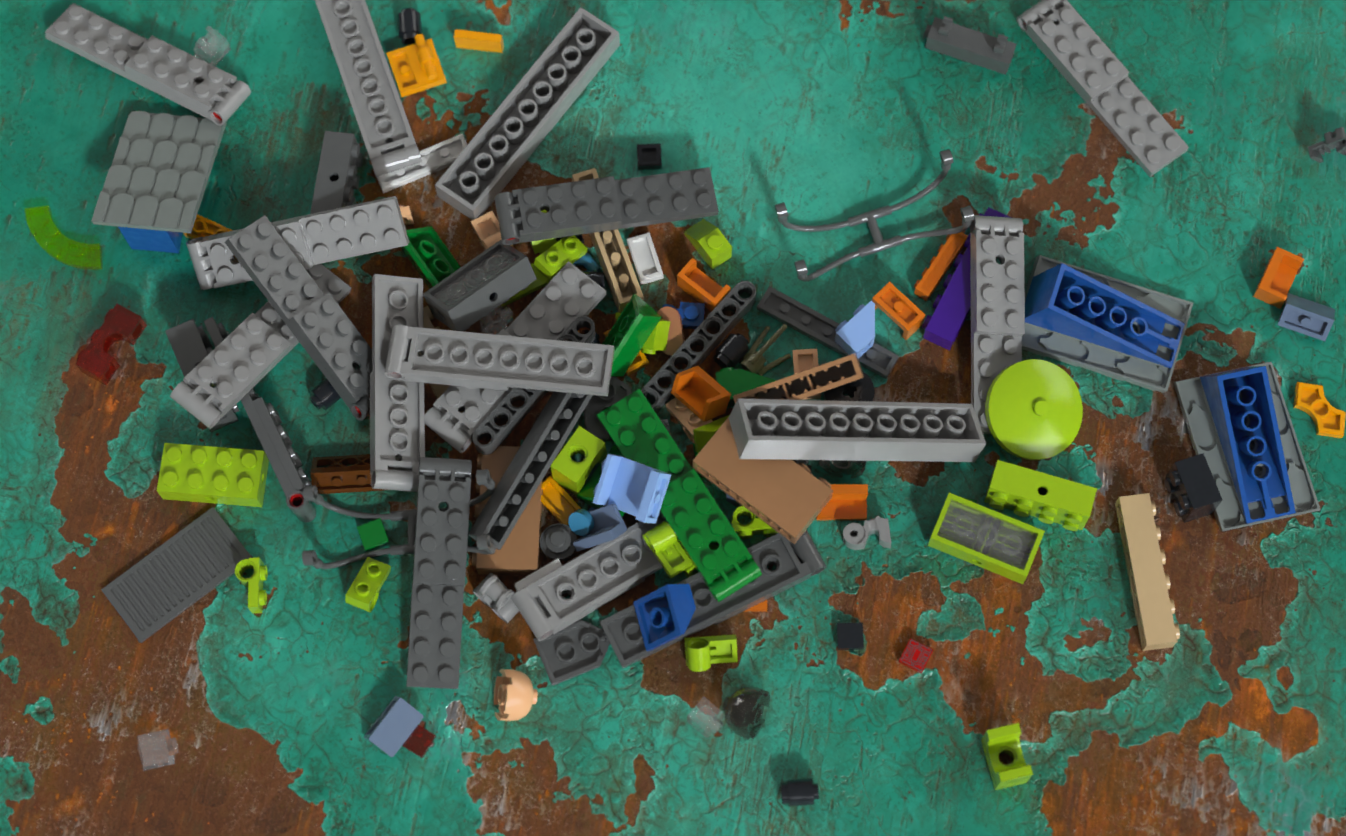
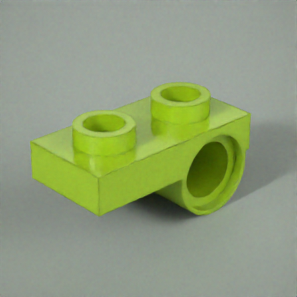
(558, 255)
(755, 527)
(667, 549)
(367, 584)
(256, 595)
(710, 650)

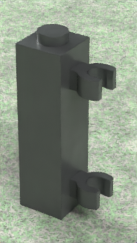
(969, 45)

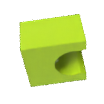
(574, 474)
(1007, 741)

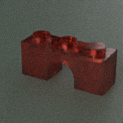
(118, 325)

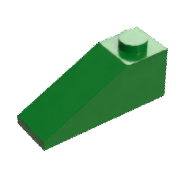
(739, 381)

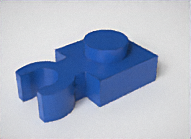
(691, 314)

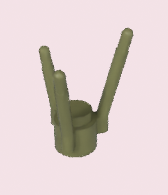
(754, 361)

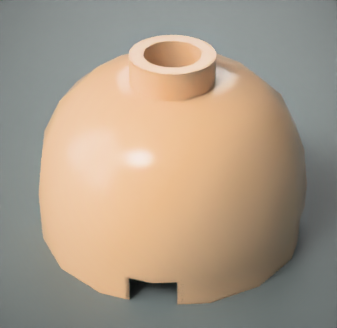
(514, 695)

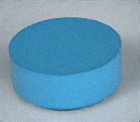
(581, 522)

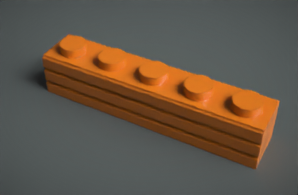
(939, 265)

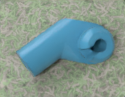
(588, 262)

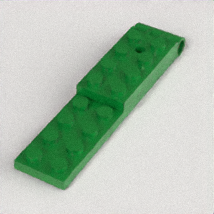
(687, 502)

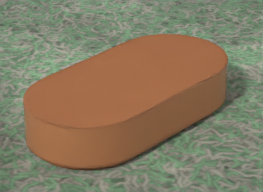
(676, 333)

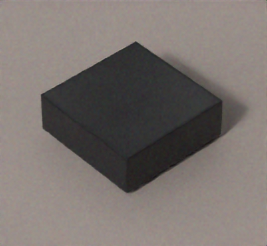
(649, 156)
(850, 636)

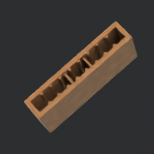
(809, 381)
(771, 489)
(522, 548)

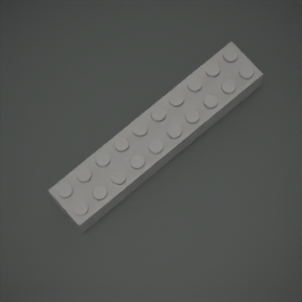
(528, 114)
(856, 430)

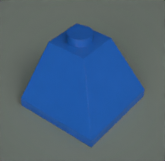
(664, 614)

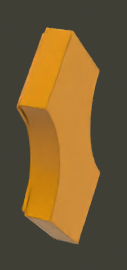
(1327, 419)

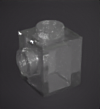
(706, 718)
(156, 749)

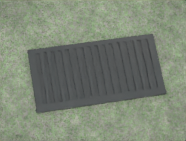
(176, 575)

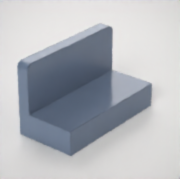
(1307, 317)
(607, 527)
(394, 726)

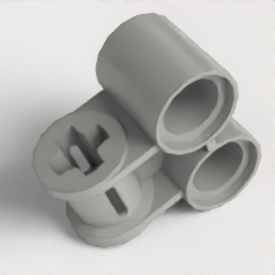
(497, 597)

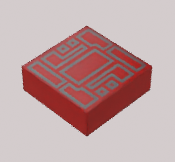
(915, 656)

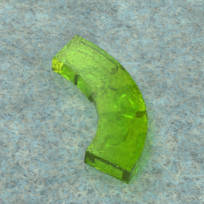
(59, 246)

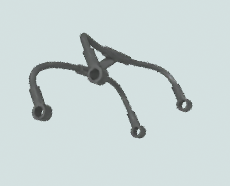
(870, 217)
(310, 558)

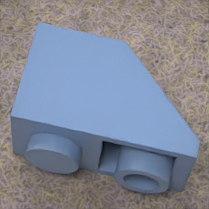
(859, 332)

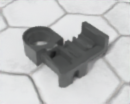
(1332, 140)

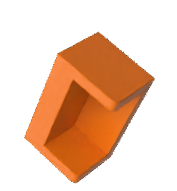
(1278, 277)
(701, 286)
(899, 309)
(700, 393)

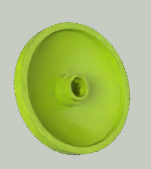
(1033, 409)

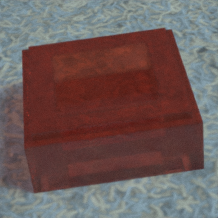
(419, 741)

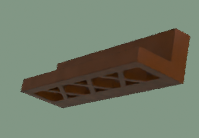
(339, 477)

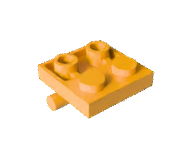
(416, 67)

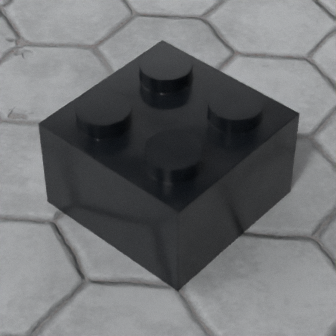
(1193, 488)

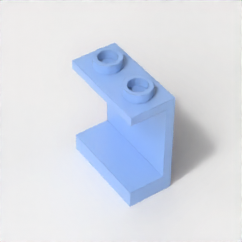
(632, 487)

